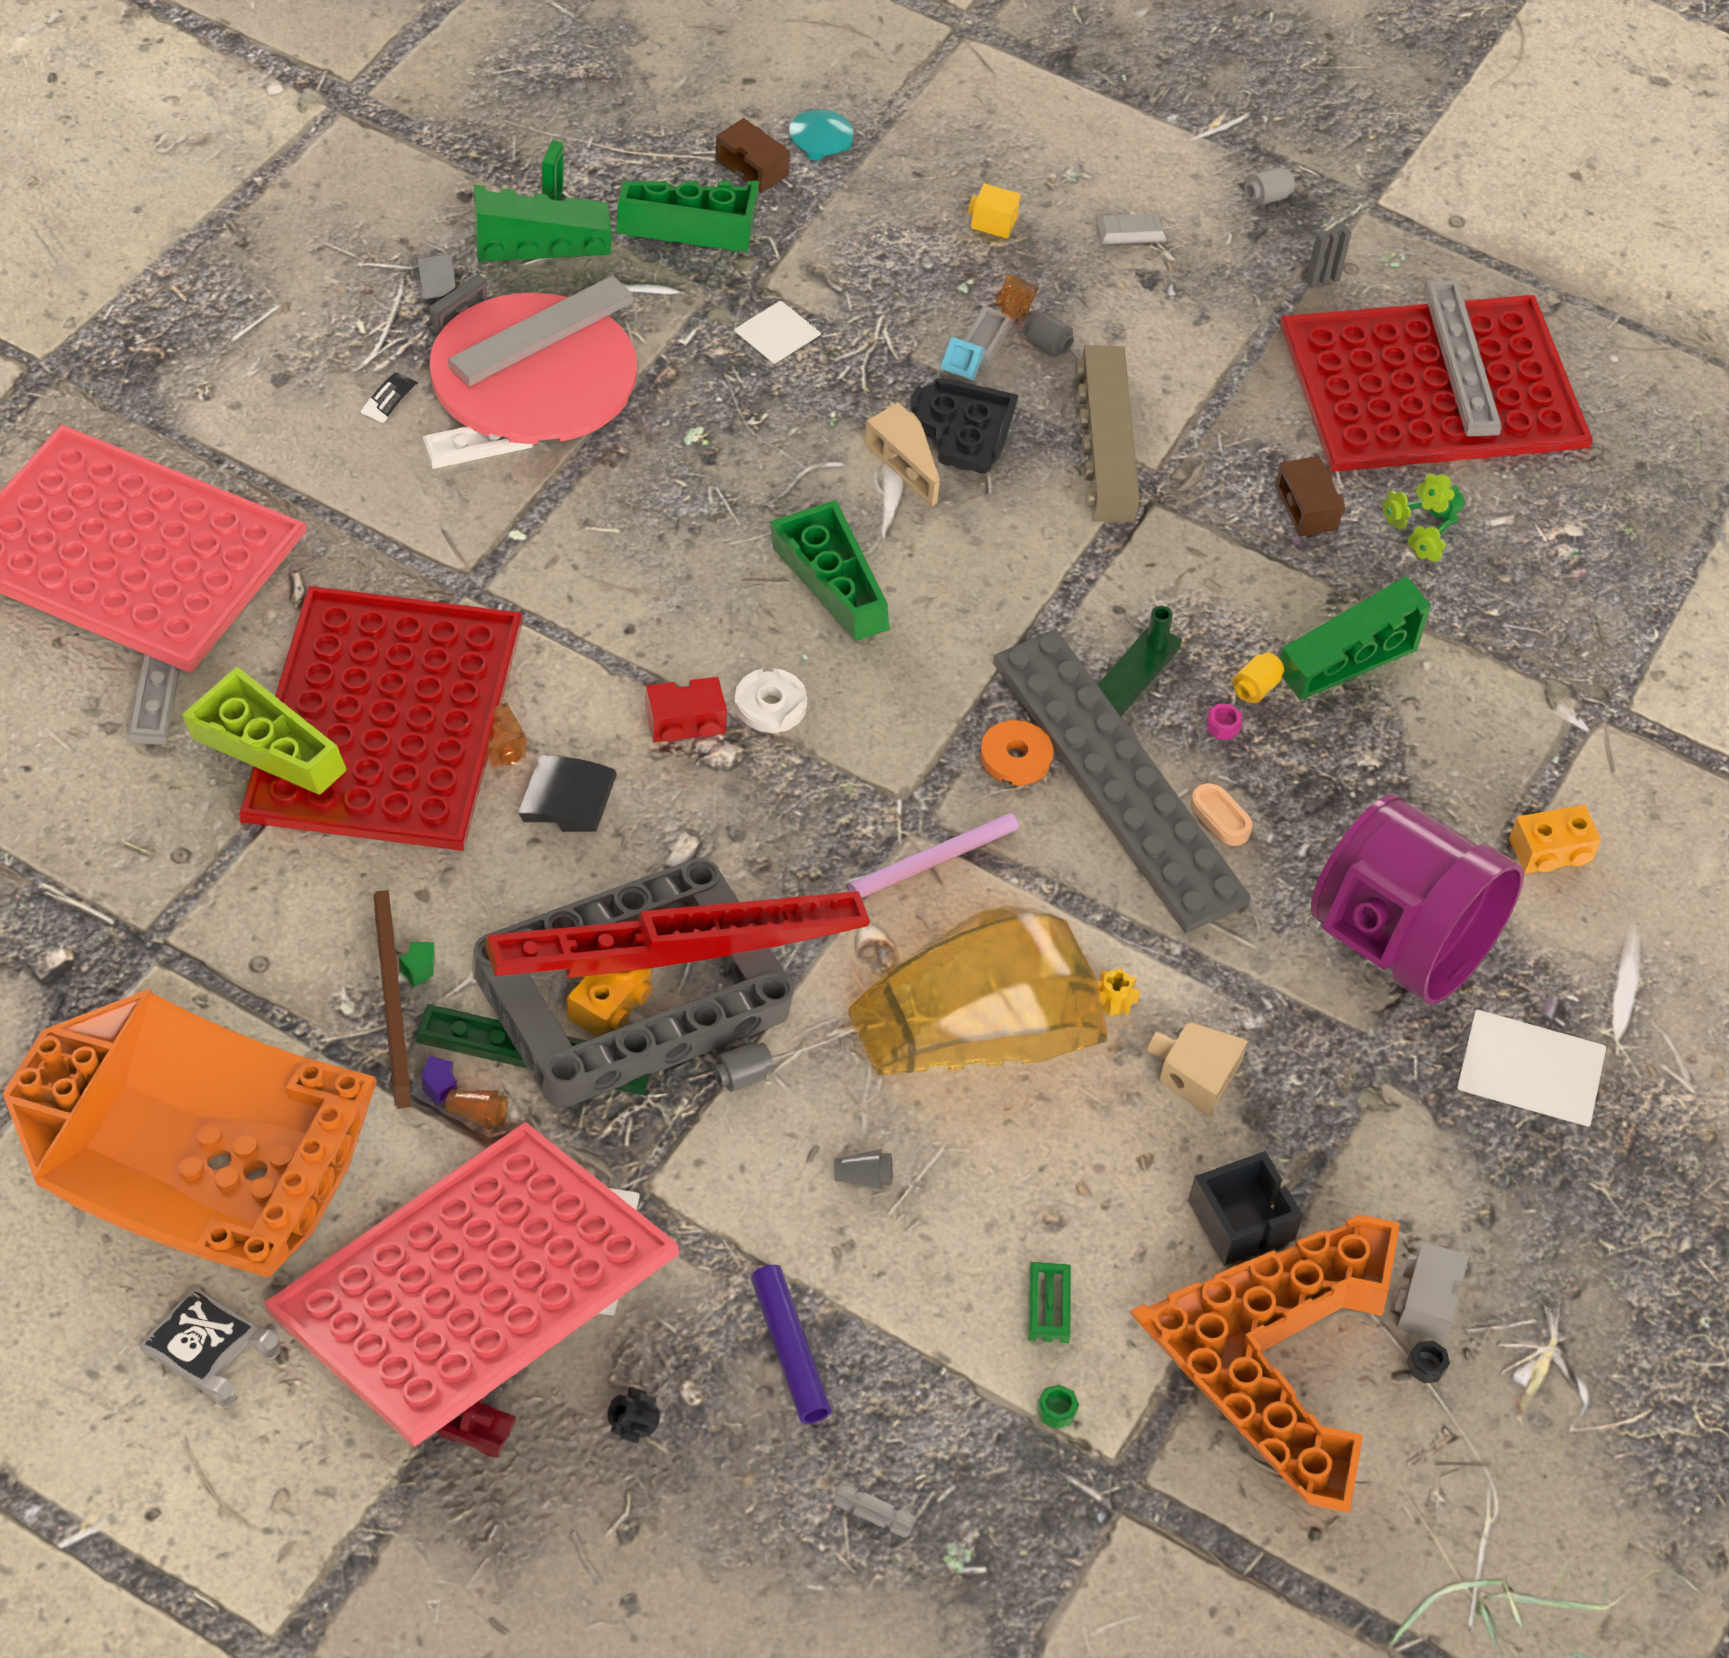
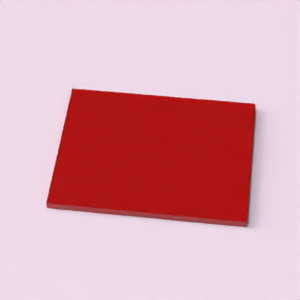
(1387, 396)
(407, 704)

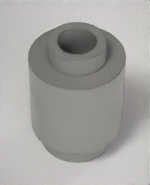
(1269, 186)

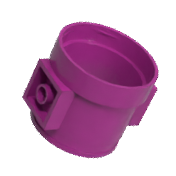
(1416, 897)

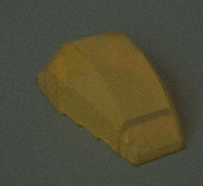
(983, 993)

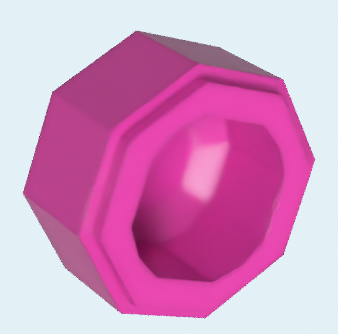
(1224, 721)

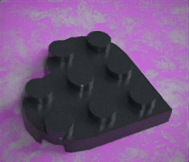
(966, 420)

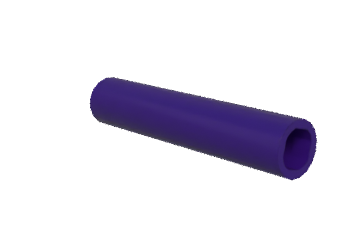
(791, 1344)

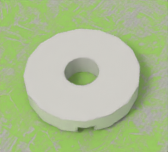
(766, 716)

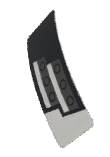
(388, 397)

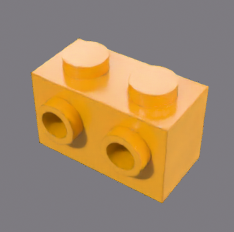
(1555, 839)
(606, 1000)

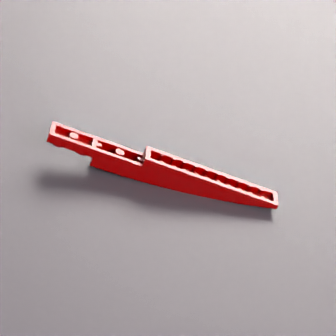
(676, 935)

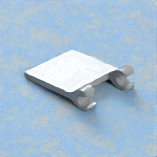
(203, 1340)

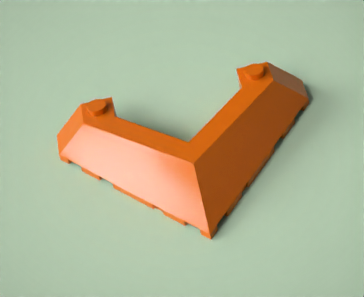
(1227, 1323)

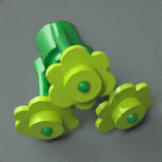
(1442, 502)

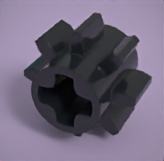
(633, 1415)

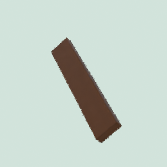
(392, 1000)

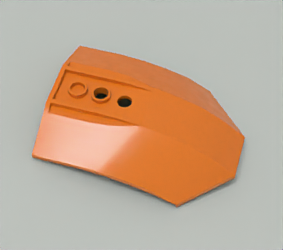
(143, 1096)

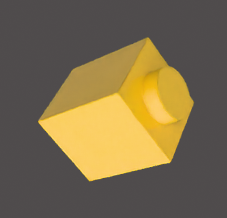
(994, 210)

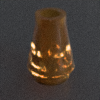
(478, 1106)

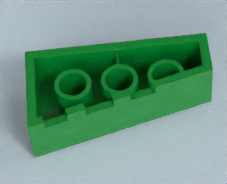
(689, 213)
(538, 227)
(832, 565)
(1357, 640)

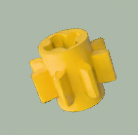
(1117, 992)

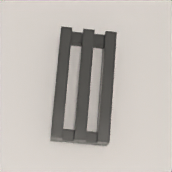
(1333, 256)
(457, 301)

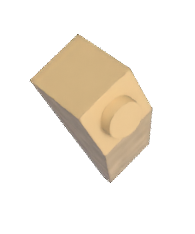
(902, 445)

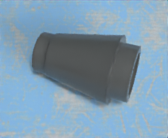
(865, 1169)

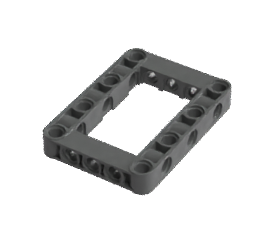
(659, 1039)

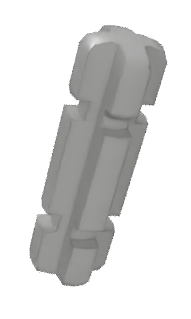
(874, 1510)

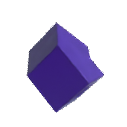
(438, 1079)

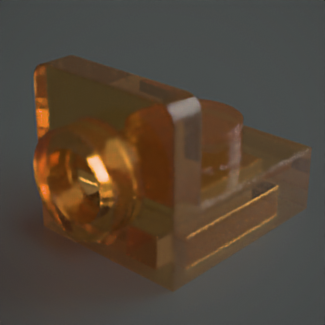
(1016, 297)
(508, 737)

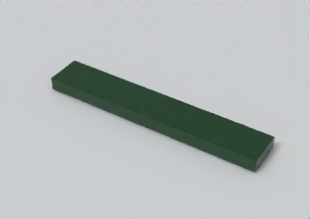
(485, 1039)

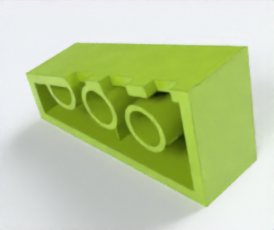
(264, 732)

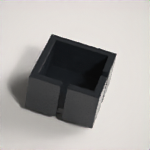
(1237, 1209)

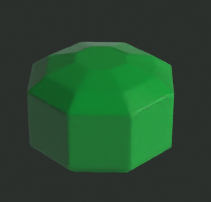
(1057, 1406)

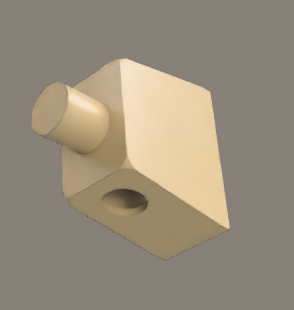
(1198, 1063)

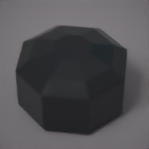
(1428, 1361)

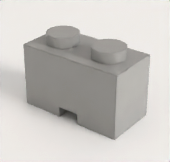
(1432, 1291)

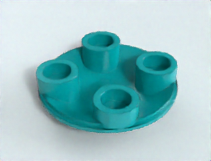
(821, 133)

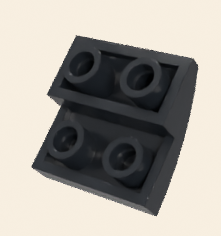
(567, 793)

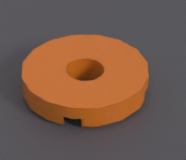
(1021, 736)

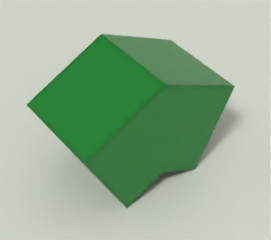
(418, 962)

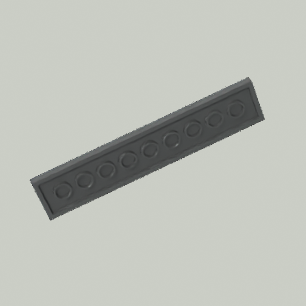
(1122, 781)

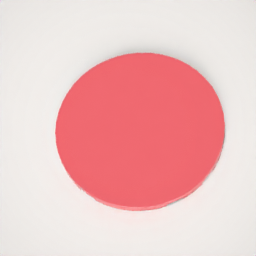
(545, 396)

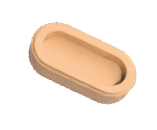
(1221, 814)

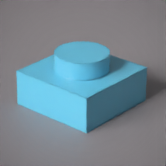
(962, 358)

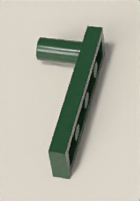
(1141, 661)

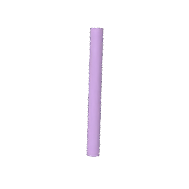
(935, 855)

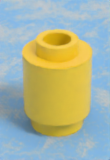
(1258, 677)

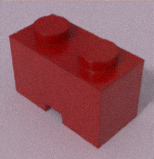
(685, 710)

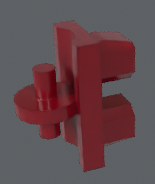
(480, 1428)

